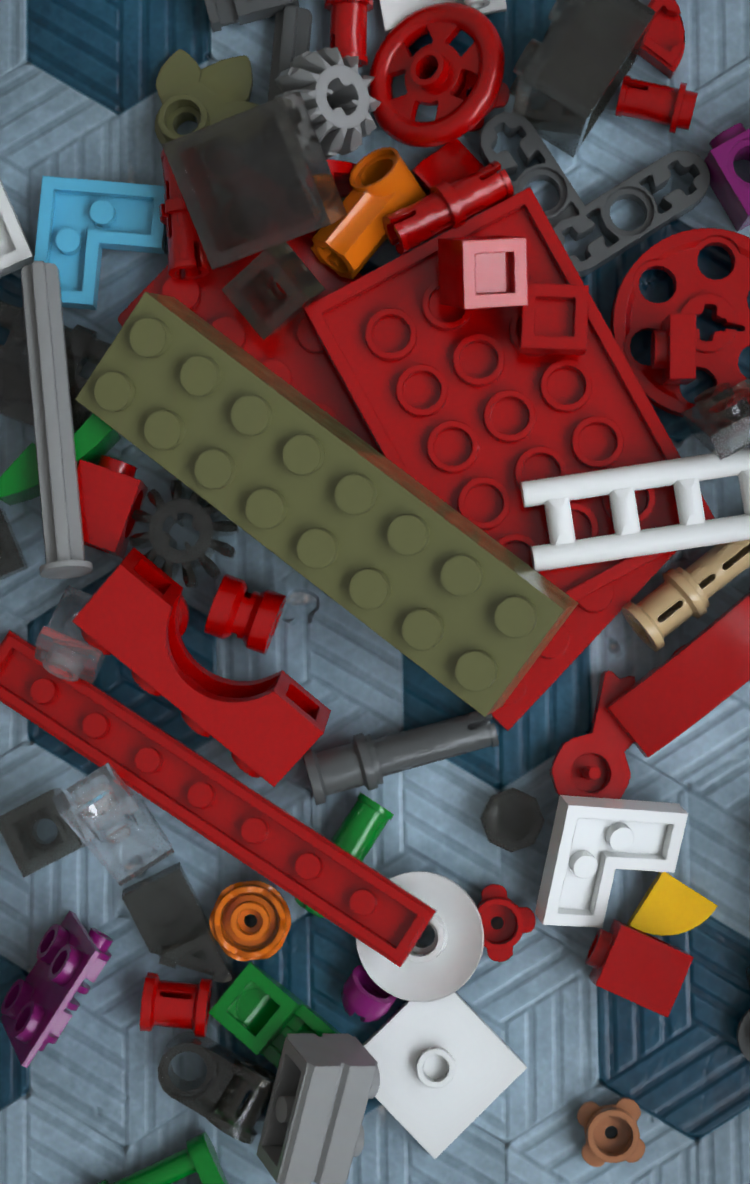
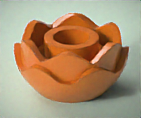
(245, 941)

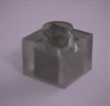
(261, 301)
(21, 836)

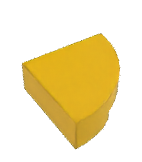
(670, 908)

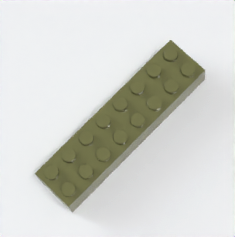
(326, 502)

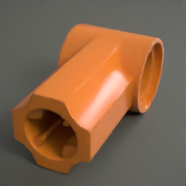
(380, 187)

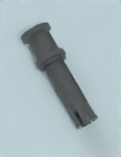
(369, 760)

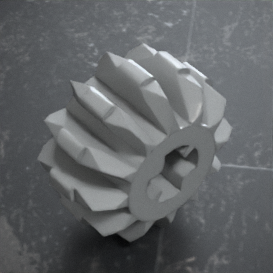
(333, 97)

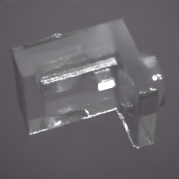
(62, 644)

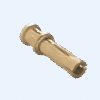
(686, 592)

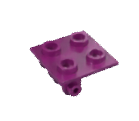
(36, 1006)

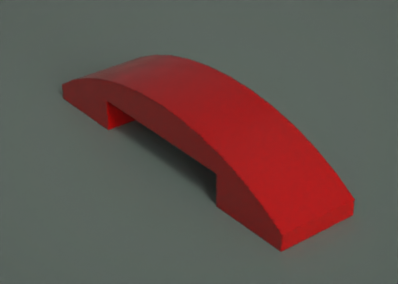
(688, 683)

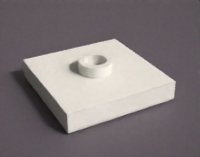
(440, 1068)

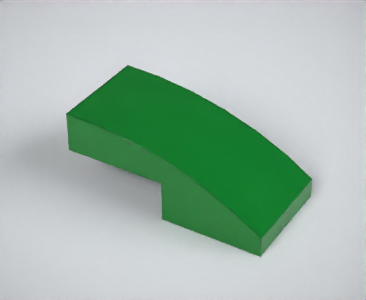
(21, 481)
(264, 1012)

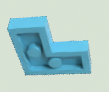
(92, 215)

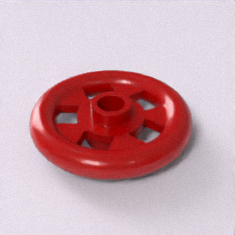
(453, 115)

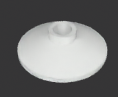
(453, 956)

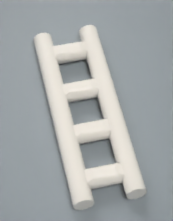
(621, 485)

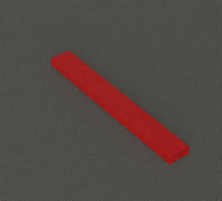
(215, 804)

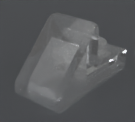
(114, 824)

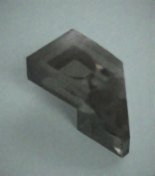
(175, 923)

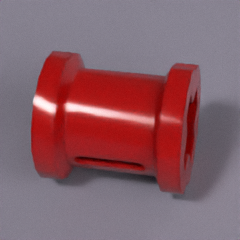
(175, 1004)

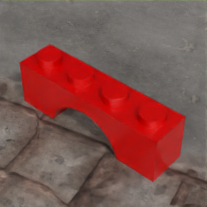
(259, 721)

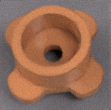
(627, 1142)

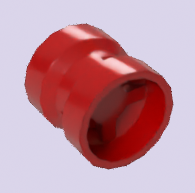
(245, 614)

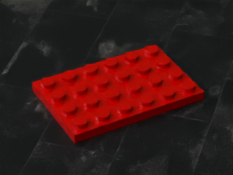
(478, 416)

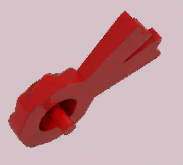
(596, 761)

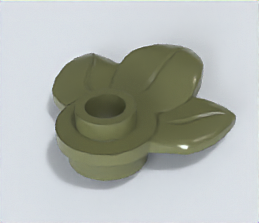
(200, 94)

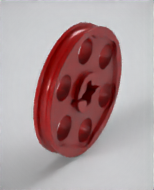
(691, 294)

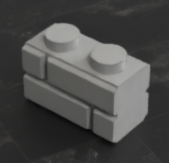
(317, 1108)

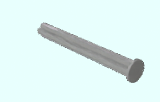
(53, 423)

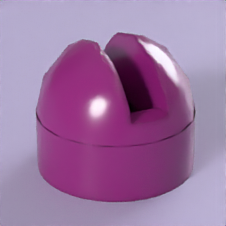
(365, 997)

